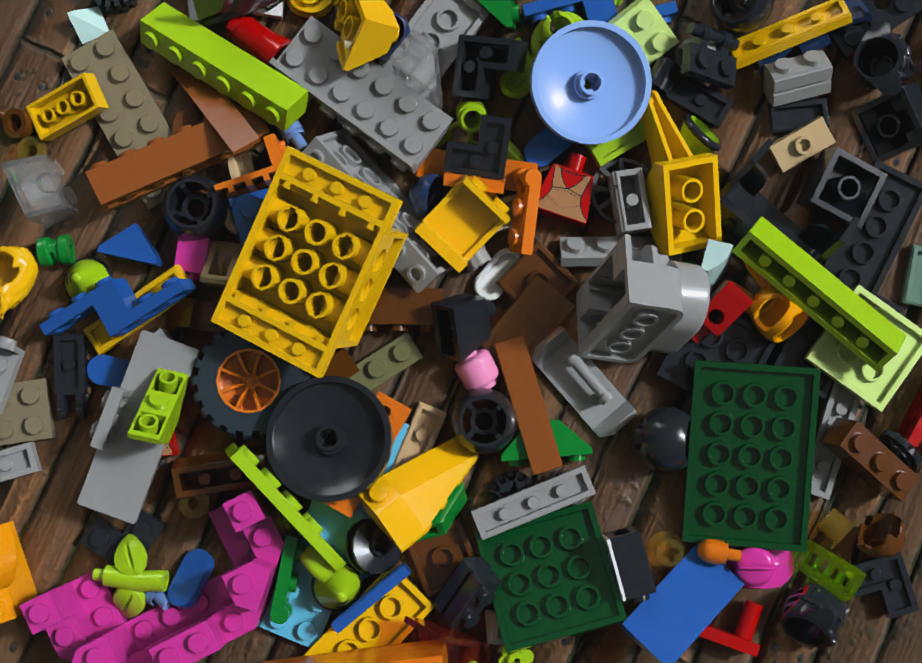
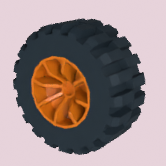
(241, 385)

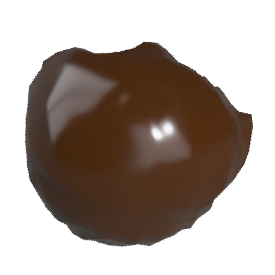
(882, 537)

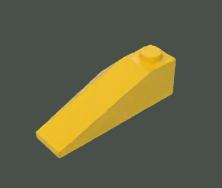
(365, 31)
(413, 493)

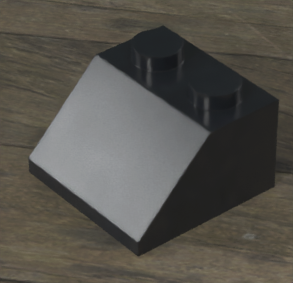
(891, 123)
(841, 187)

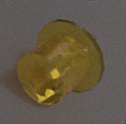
(835, 526)
(665, 550)

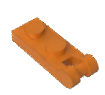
(525, 210)

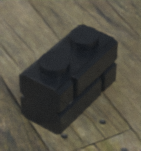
(467, 593)

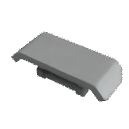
(582, 384)

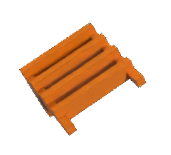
(275, 151)

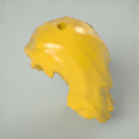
(17, 276)

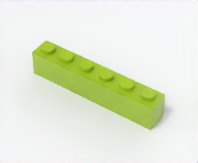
(223, 66)
(820, 294)

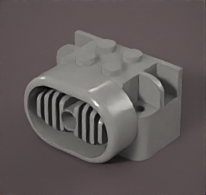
(639, 304)

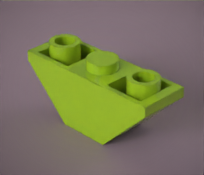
(160, 408)

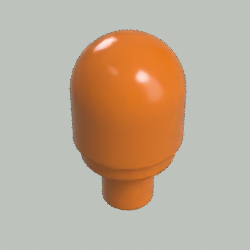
(717, 552)

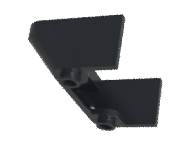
(744, 205)

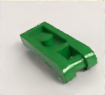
(286, 579)

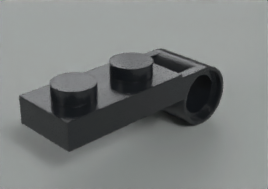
(689, 93)

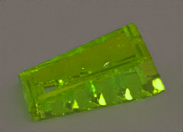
(834, 562)

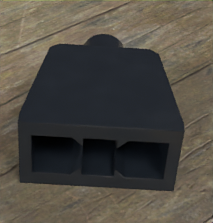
(461, 324)

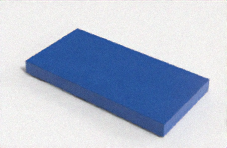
(681, 607)

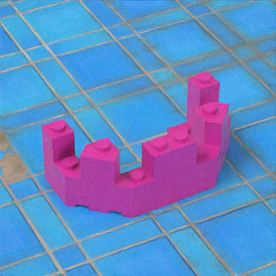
(92, 630)

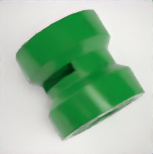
(55, 250)

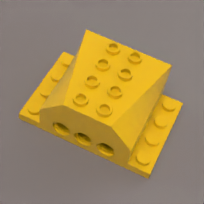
(312, 263)

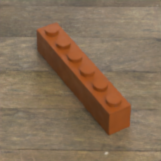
(164, 161)

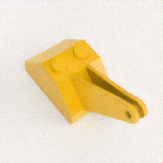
(679, 187)

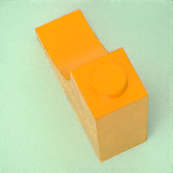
(15, 577)

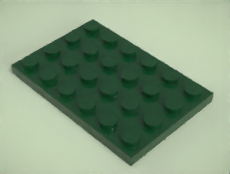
(751, 454)

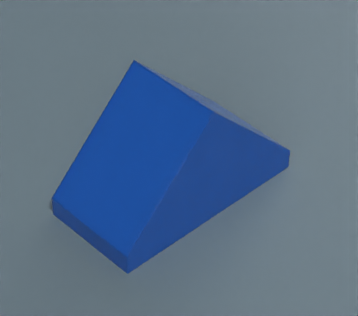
(133, 246)

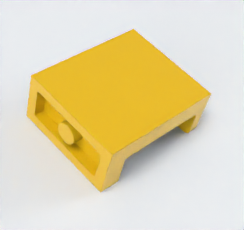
(463, 222)

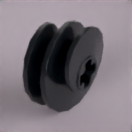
(370, 548)

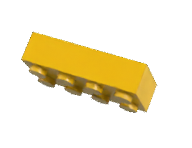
(67, 107)

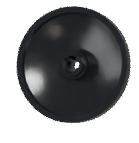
(301, 431)

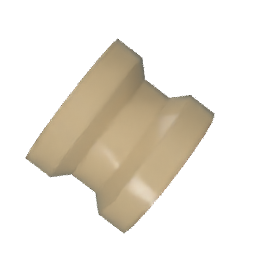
(242, 166)

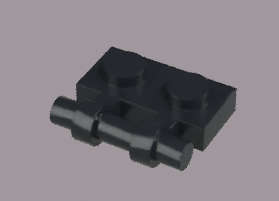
(705, 63)

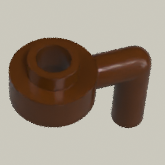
(16, 123)

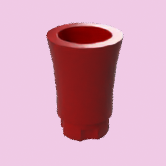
(256, 38)

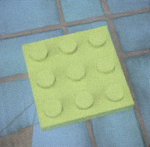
(857, 376)

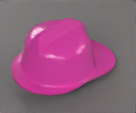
(762, 567)

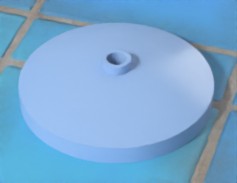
(617, 77)

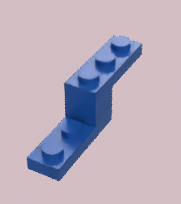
(590, 10)
(117, 306)

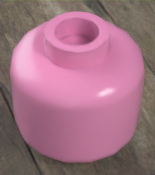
(478, 370)

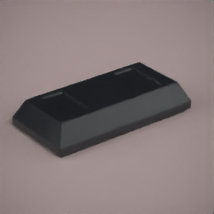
(795, 114)

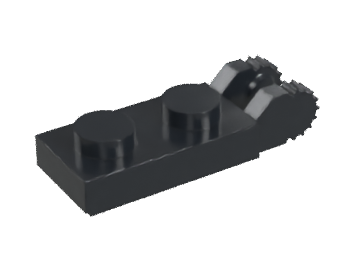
(70, 373)

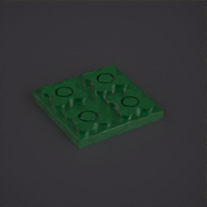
(552, 578)

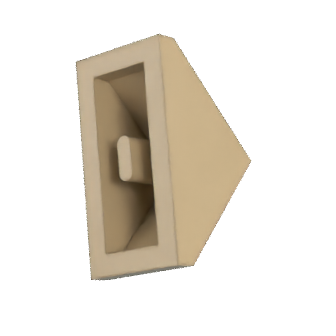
(220, 263)

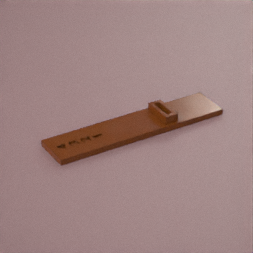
(219, 112)
(528, 405)

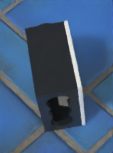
(629, 564)

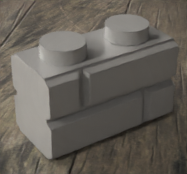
(797, 78)
(629, 201)

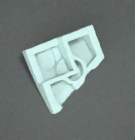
(716, 260)

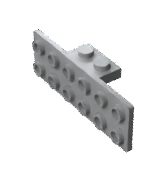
(123, 465)

